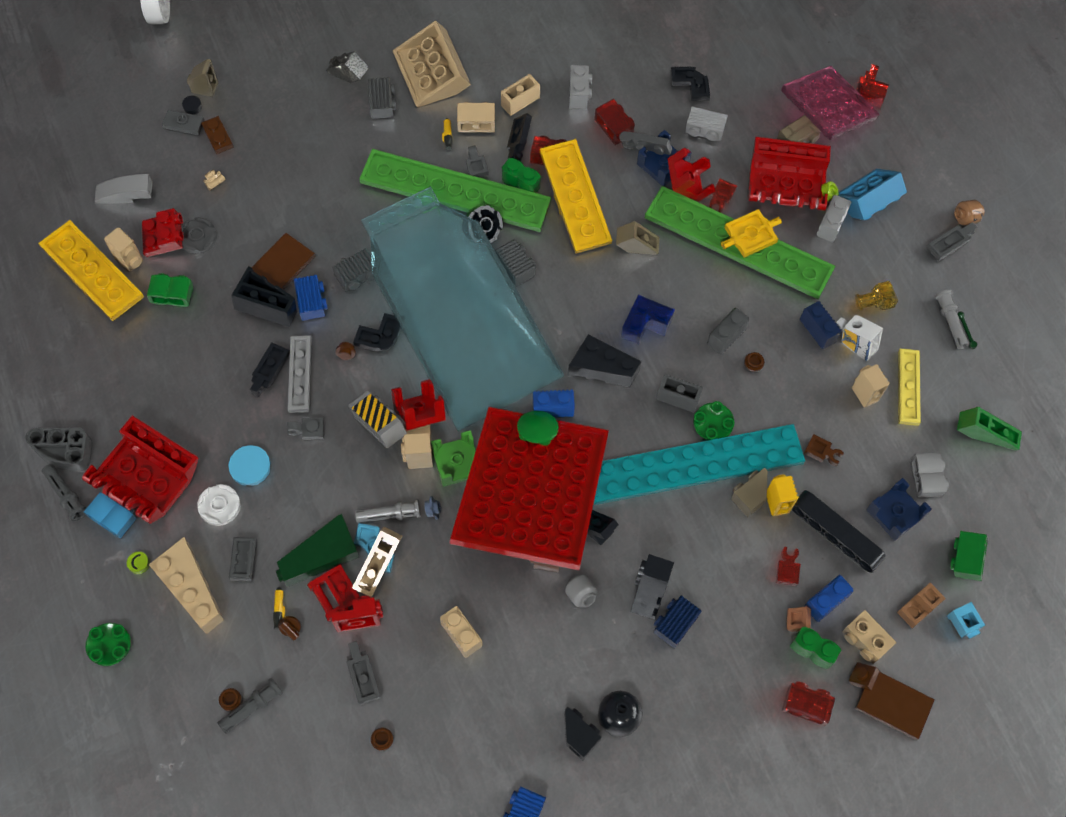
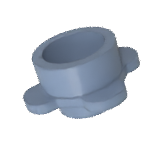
(432, 508)

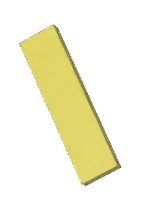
(909, 387)

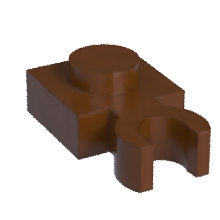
(820, 449)

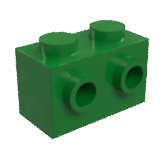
(970, 555)

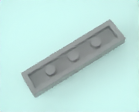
(299, 374)

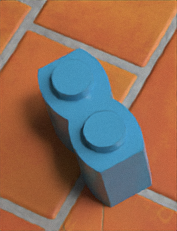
(110, 515)

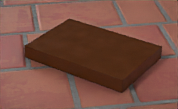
(283, 261)
(896, 705)

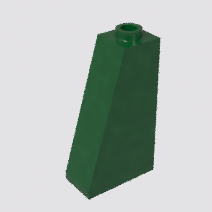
(318, 553)

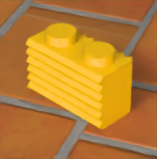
(781, 495)

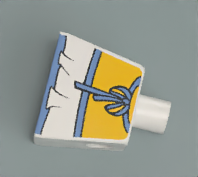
(860, 336)

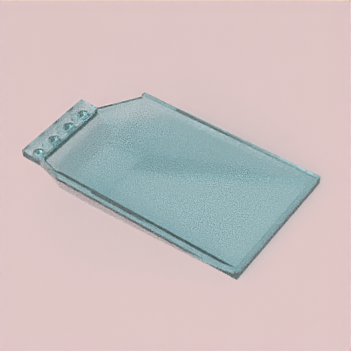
(457, 307)

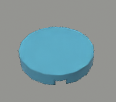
(249, 465)

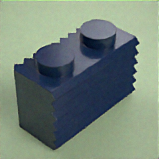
(820, 325)
(677, 621)

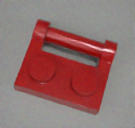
(339, 586)

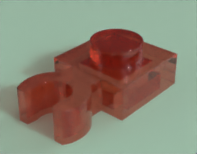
(723, 193)
(787, 570)

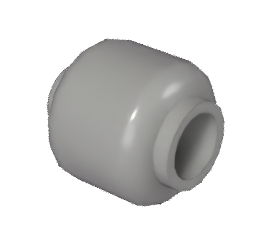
(581, 591)

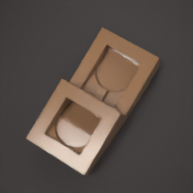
(921, 605)

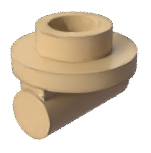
(213, 179)

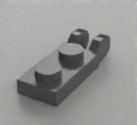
(652, 143)

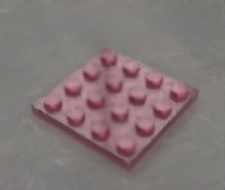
(830, 102)

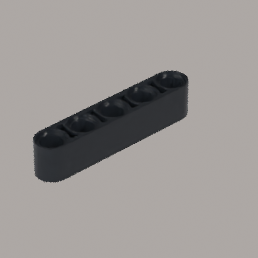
(838, 531)

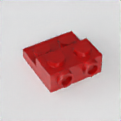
(162, 233)
(365, 614)

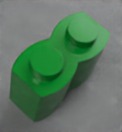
(519, 176)
(170, 290)
(820, 650)

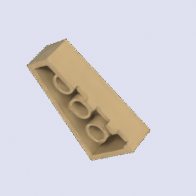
(185, 580)

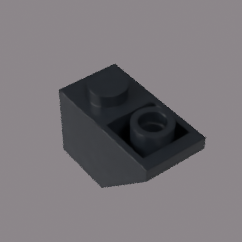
(579, 735)

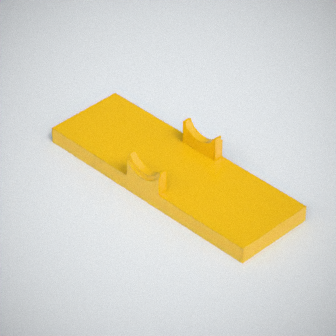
(575, 196)
(91, 270)

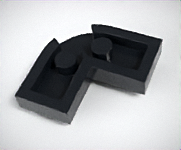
(690, 77)
(378, 339)

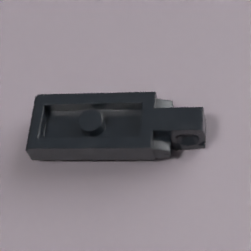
(518, 136)
(268, 368)

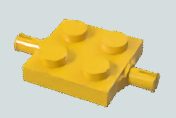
(751, 233)

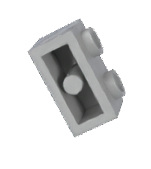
(579, 87)

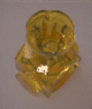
(881, 296)

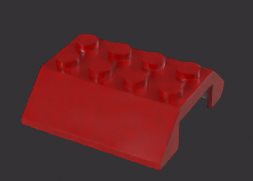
(788, 173)
(144, 471)

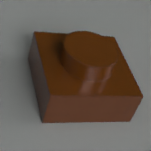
(864, 676)

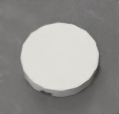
(218, 505)

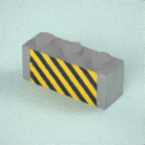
(378, 419)

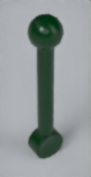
(973, 344)

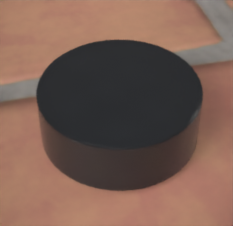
(192, 104)

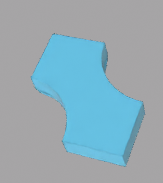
(366, 537)

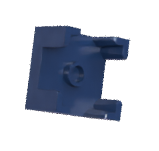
(656, 164)
(897, 510)

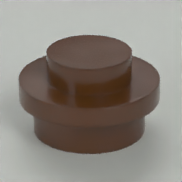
(345, 351)
(754, 361)
(230, 699)
(382, 739)

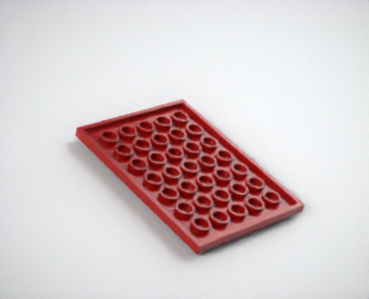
(528, 495)

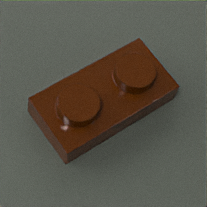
(217, 135)

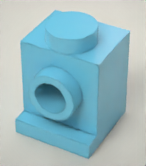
(970, 616)

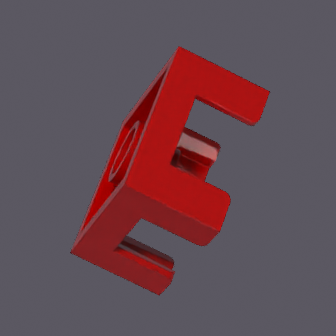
(686, 176)
(420, 409)

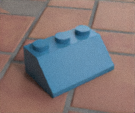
(873, 192)

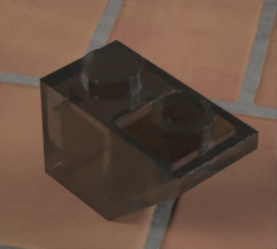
(347, 67)

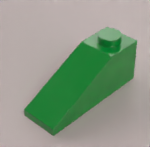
(988, 428)

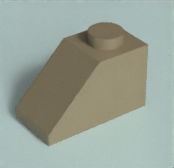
(203, 79)
(637, 239)

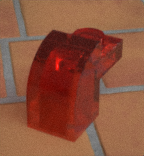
(872, 90)

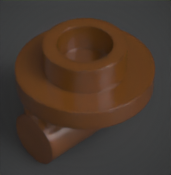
(290, 627)

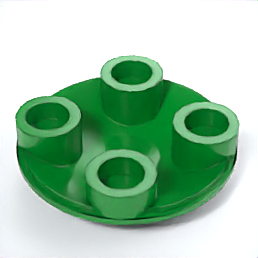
(713, 421)
(537, 427)
(108, 644)

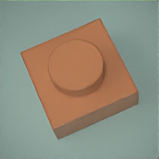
(798, 618)

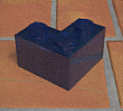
(646, 315)

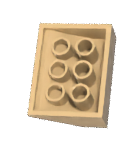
(431, 66)

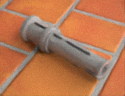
(949, 310)
(398, 511)

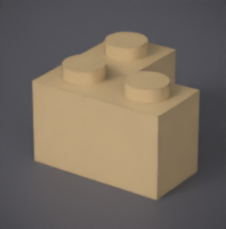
(417, 448)

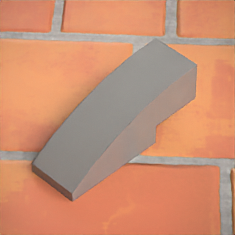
(124, 189)

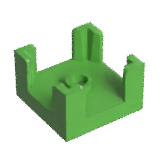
(454, 458)

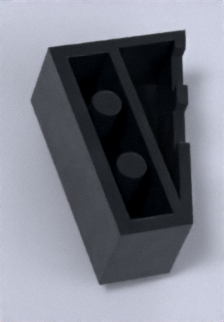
(262, 299)
(603, 362)
(651, 583)

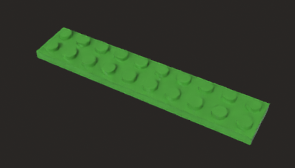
(455, 189)
(707, 228)

